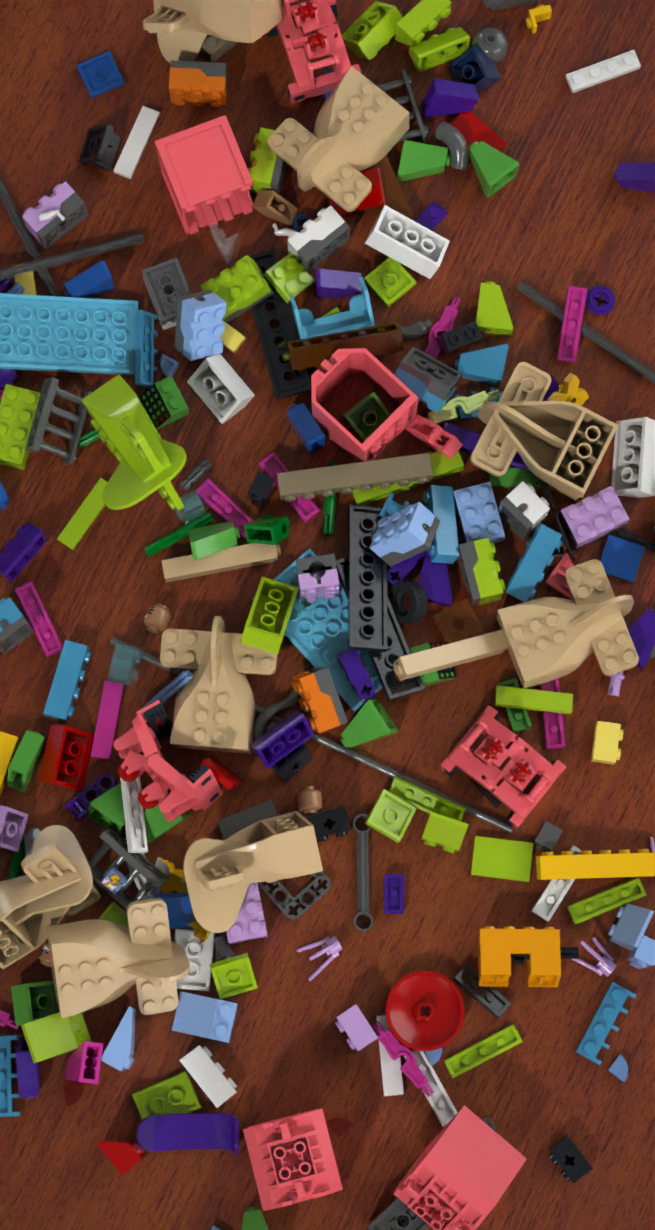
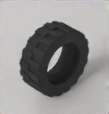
(418, 601)

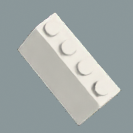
(407, 242)
(634, 458)

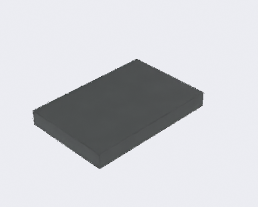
(240, 820)

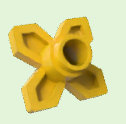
(569, 391)

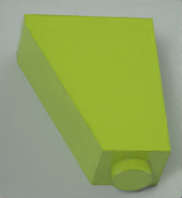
(492, 310)

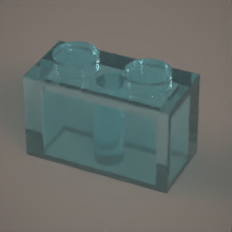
(193, 507)
(124, 663)

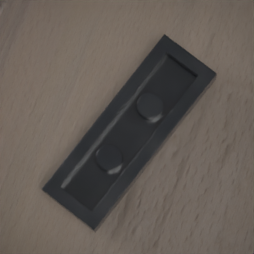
(486, 996)

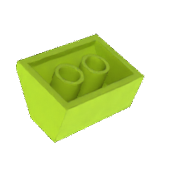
(421, 19)
(372, 30)
(439, 49)

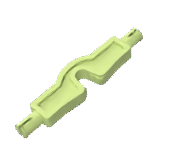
(468, 404)

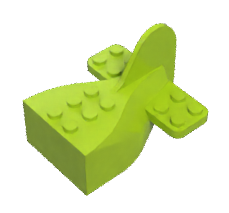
(144, 457)

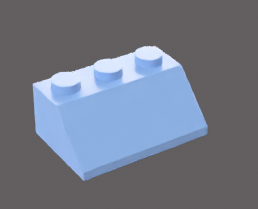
(643, 955)

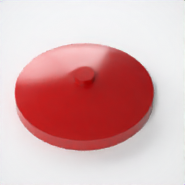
(424, 1011)

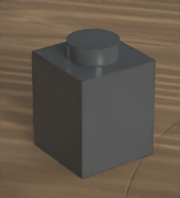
(547, 837)

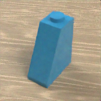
(483, 364)

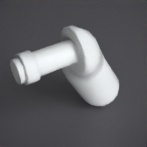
(48, 215)
(282, 232)

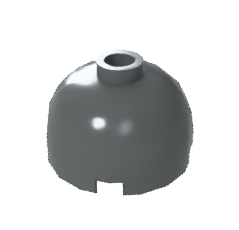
(491, 43)

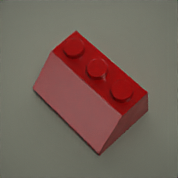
(66, 757)
(122, 1154)

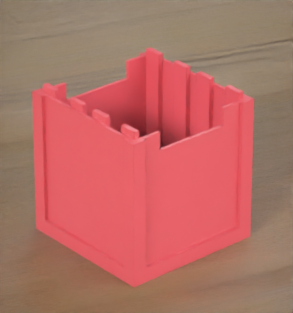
(205, 174)

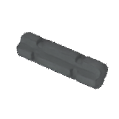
(195, 474)

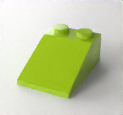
(444, 832)
(55, 1035)

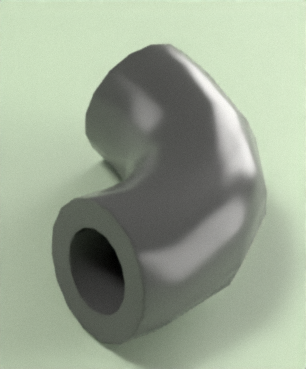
(456, 144)

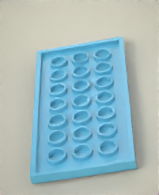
(67, 334)
(321, 633)

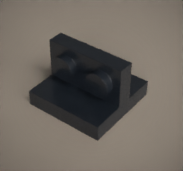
(100, 147)

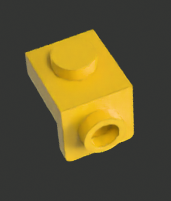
(536, 15)

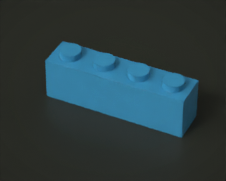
(440, 502)
(533, 562)
(66, 681)

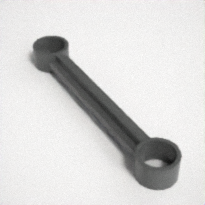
(362, 873)

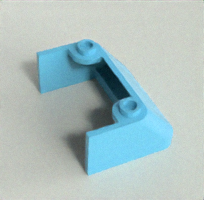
(357, 317)

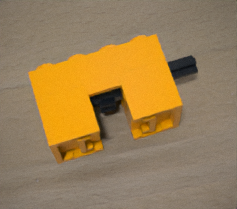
(537, 946)

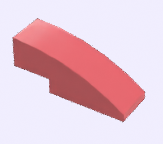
(434, 436)

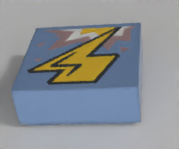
(114, 881)

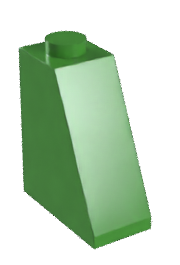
(421, 160)
(212, 539)
(25, 760)

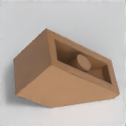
(275, 206)

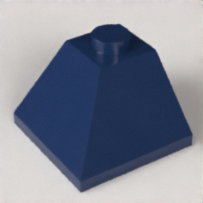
(475, 69)

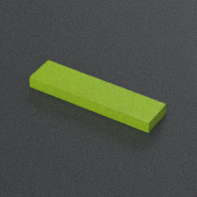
(83, 517)
(533, 699)
(425, 799)
(606, 901)
(483, 1051)

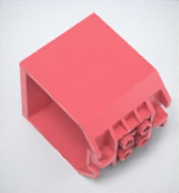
(331, 376)
(293, 1159)
(460, 1174)

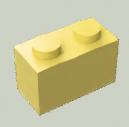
(606, 742)

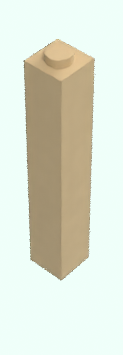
(222, 561)
(450, 655)

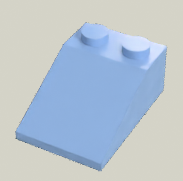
(630, 926)
(205, 1017)
(121, 1046)

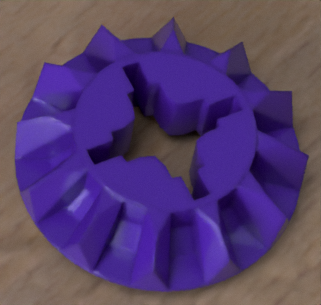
(608, 298)

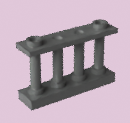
(406, 81)
(40, 422)
(139, 864)

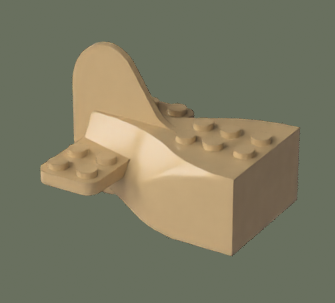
(186, 23)
(349, 136)
(554, 438)
(558, 634)
(217, 704)
(222, 870)
(54, 885)
(102, 960)

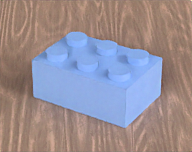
(478, 513)

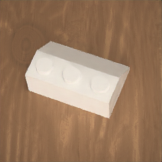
(220, 388)
(209, 1075)

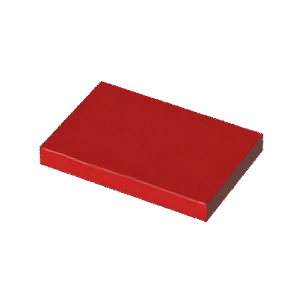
(475, 130)
(373, 199)
(222, 773)

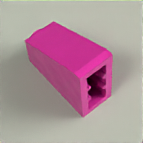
(85, 1063)

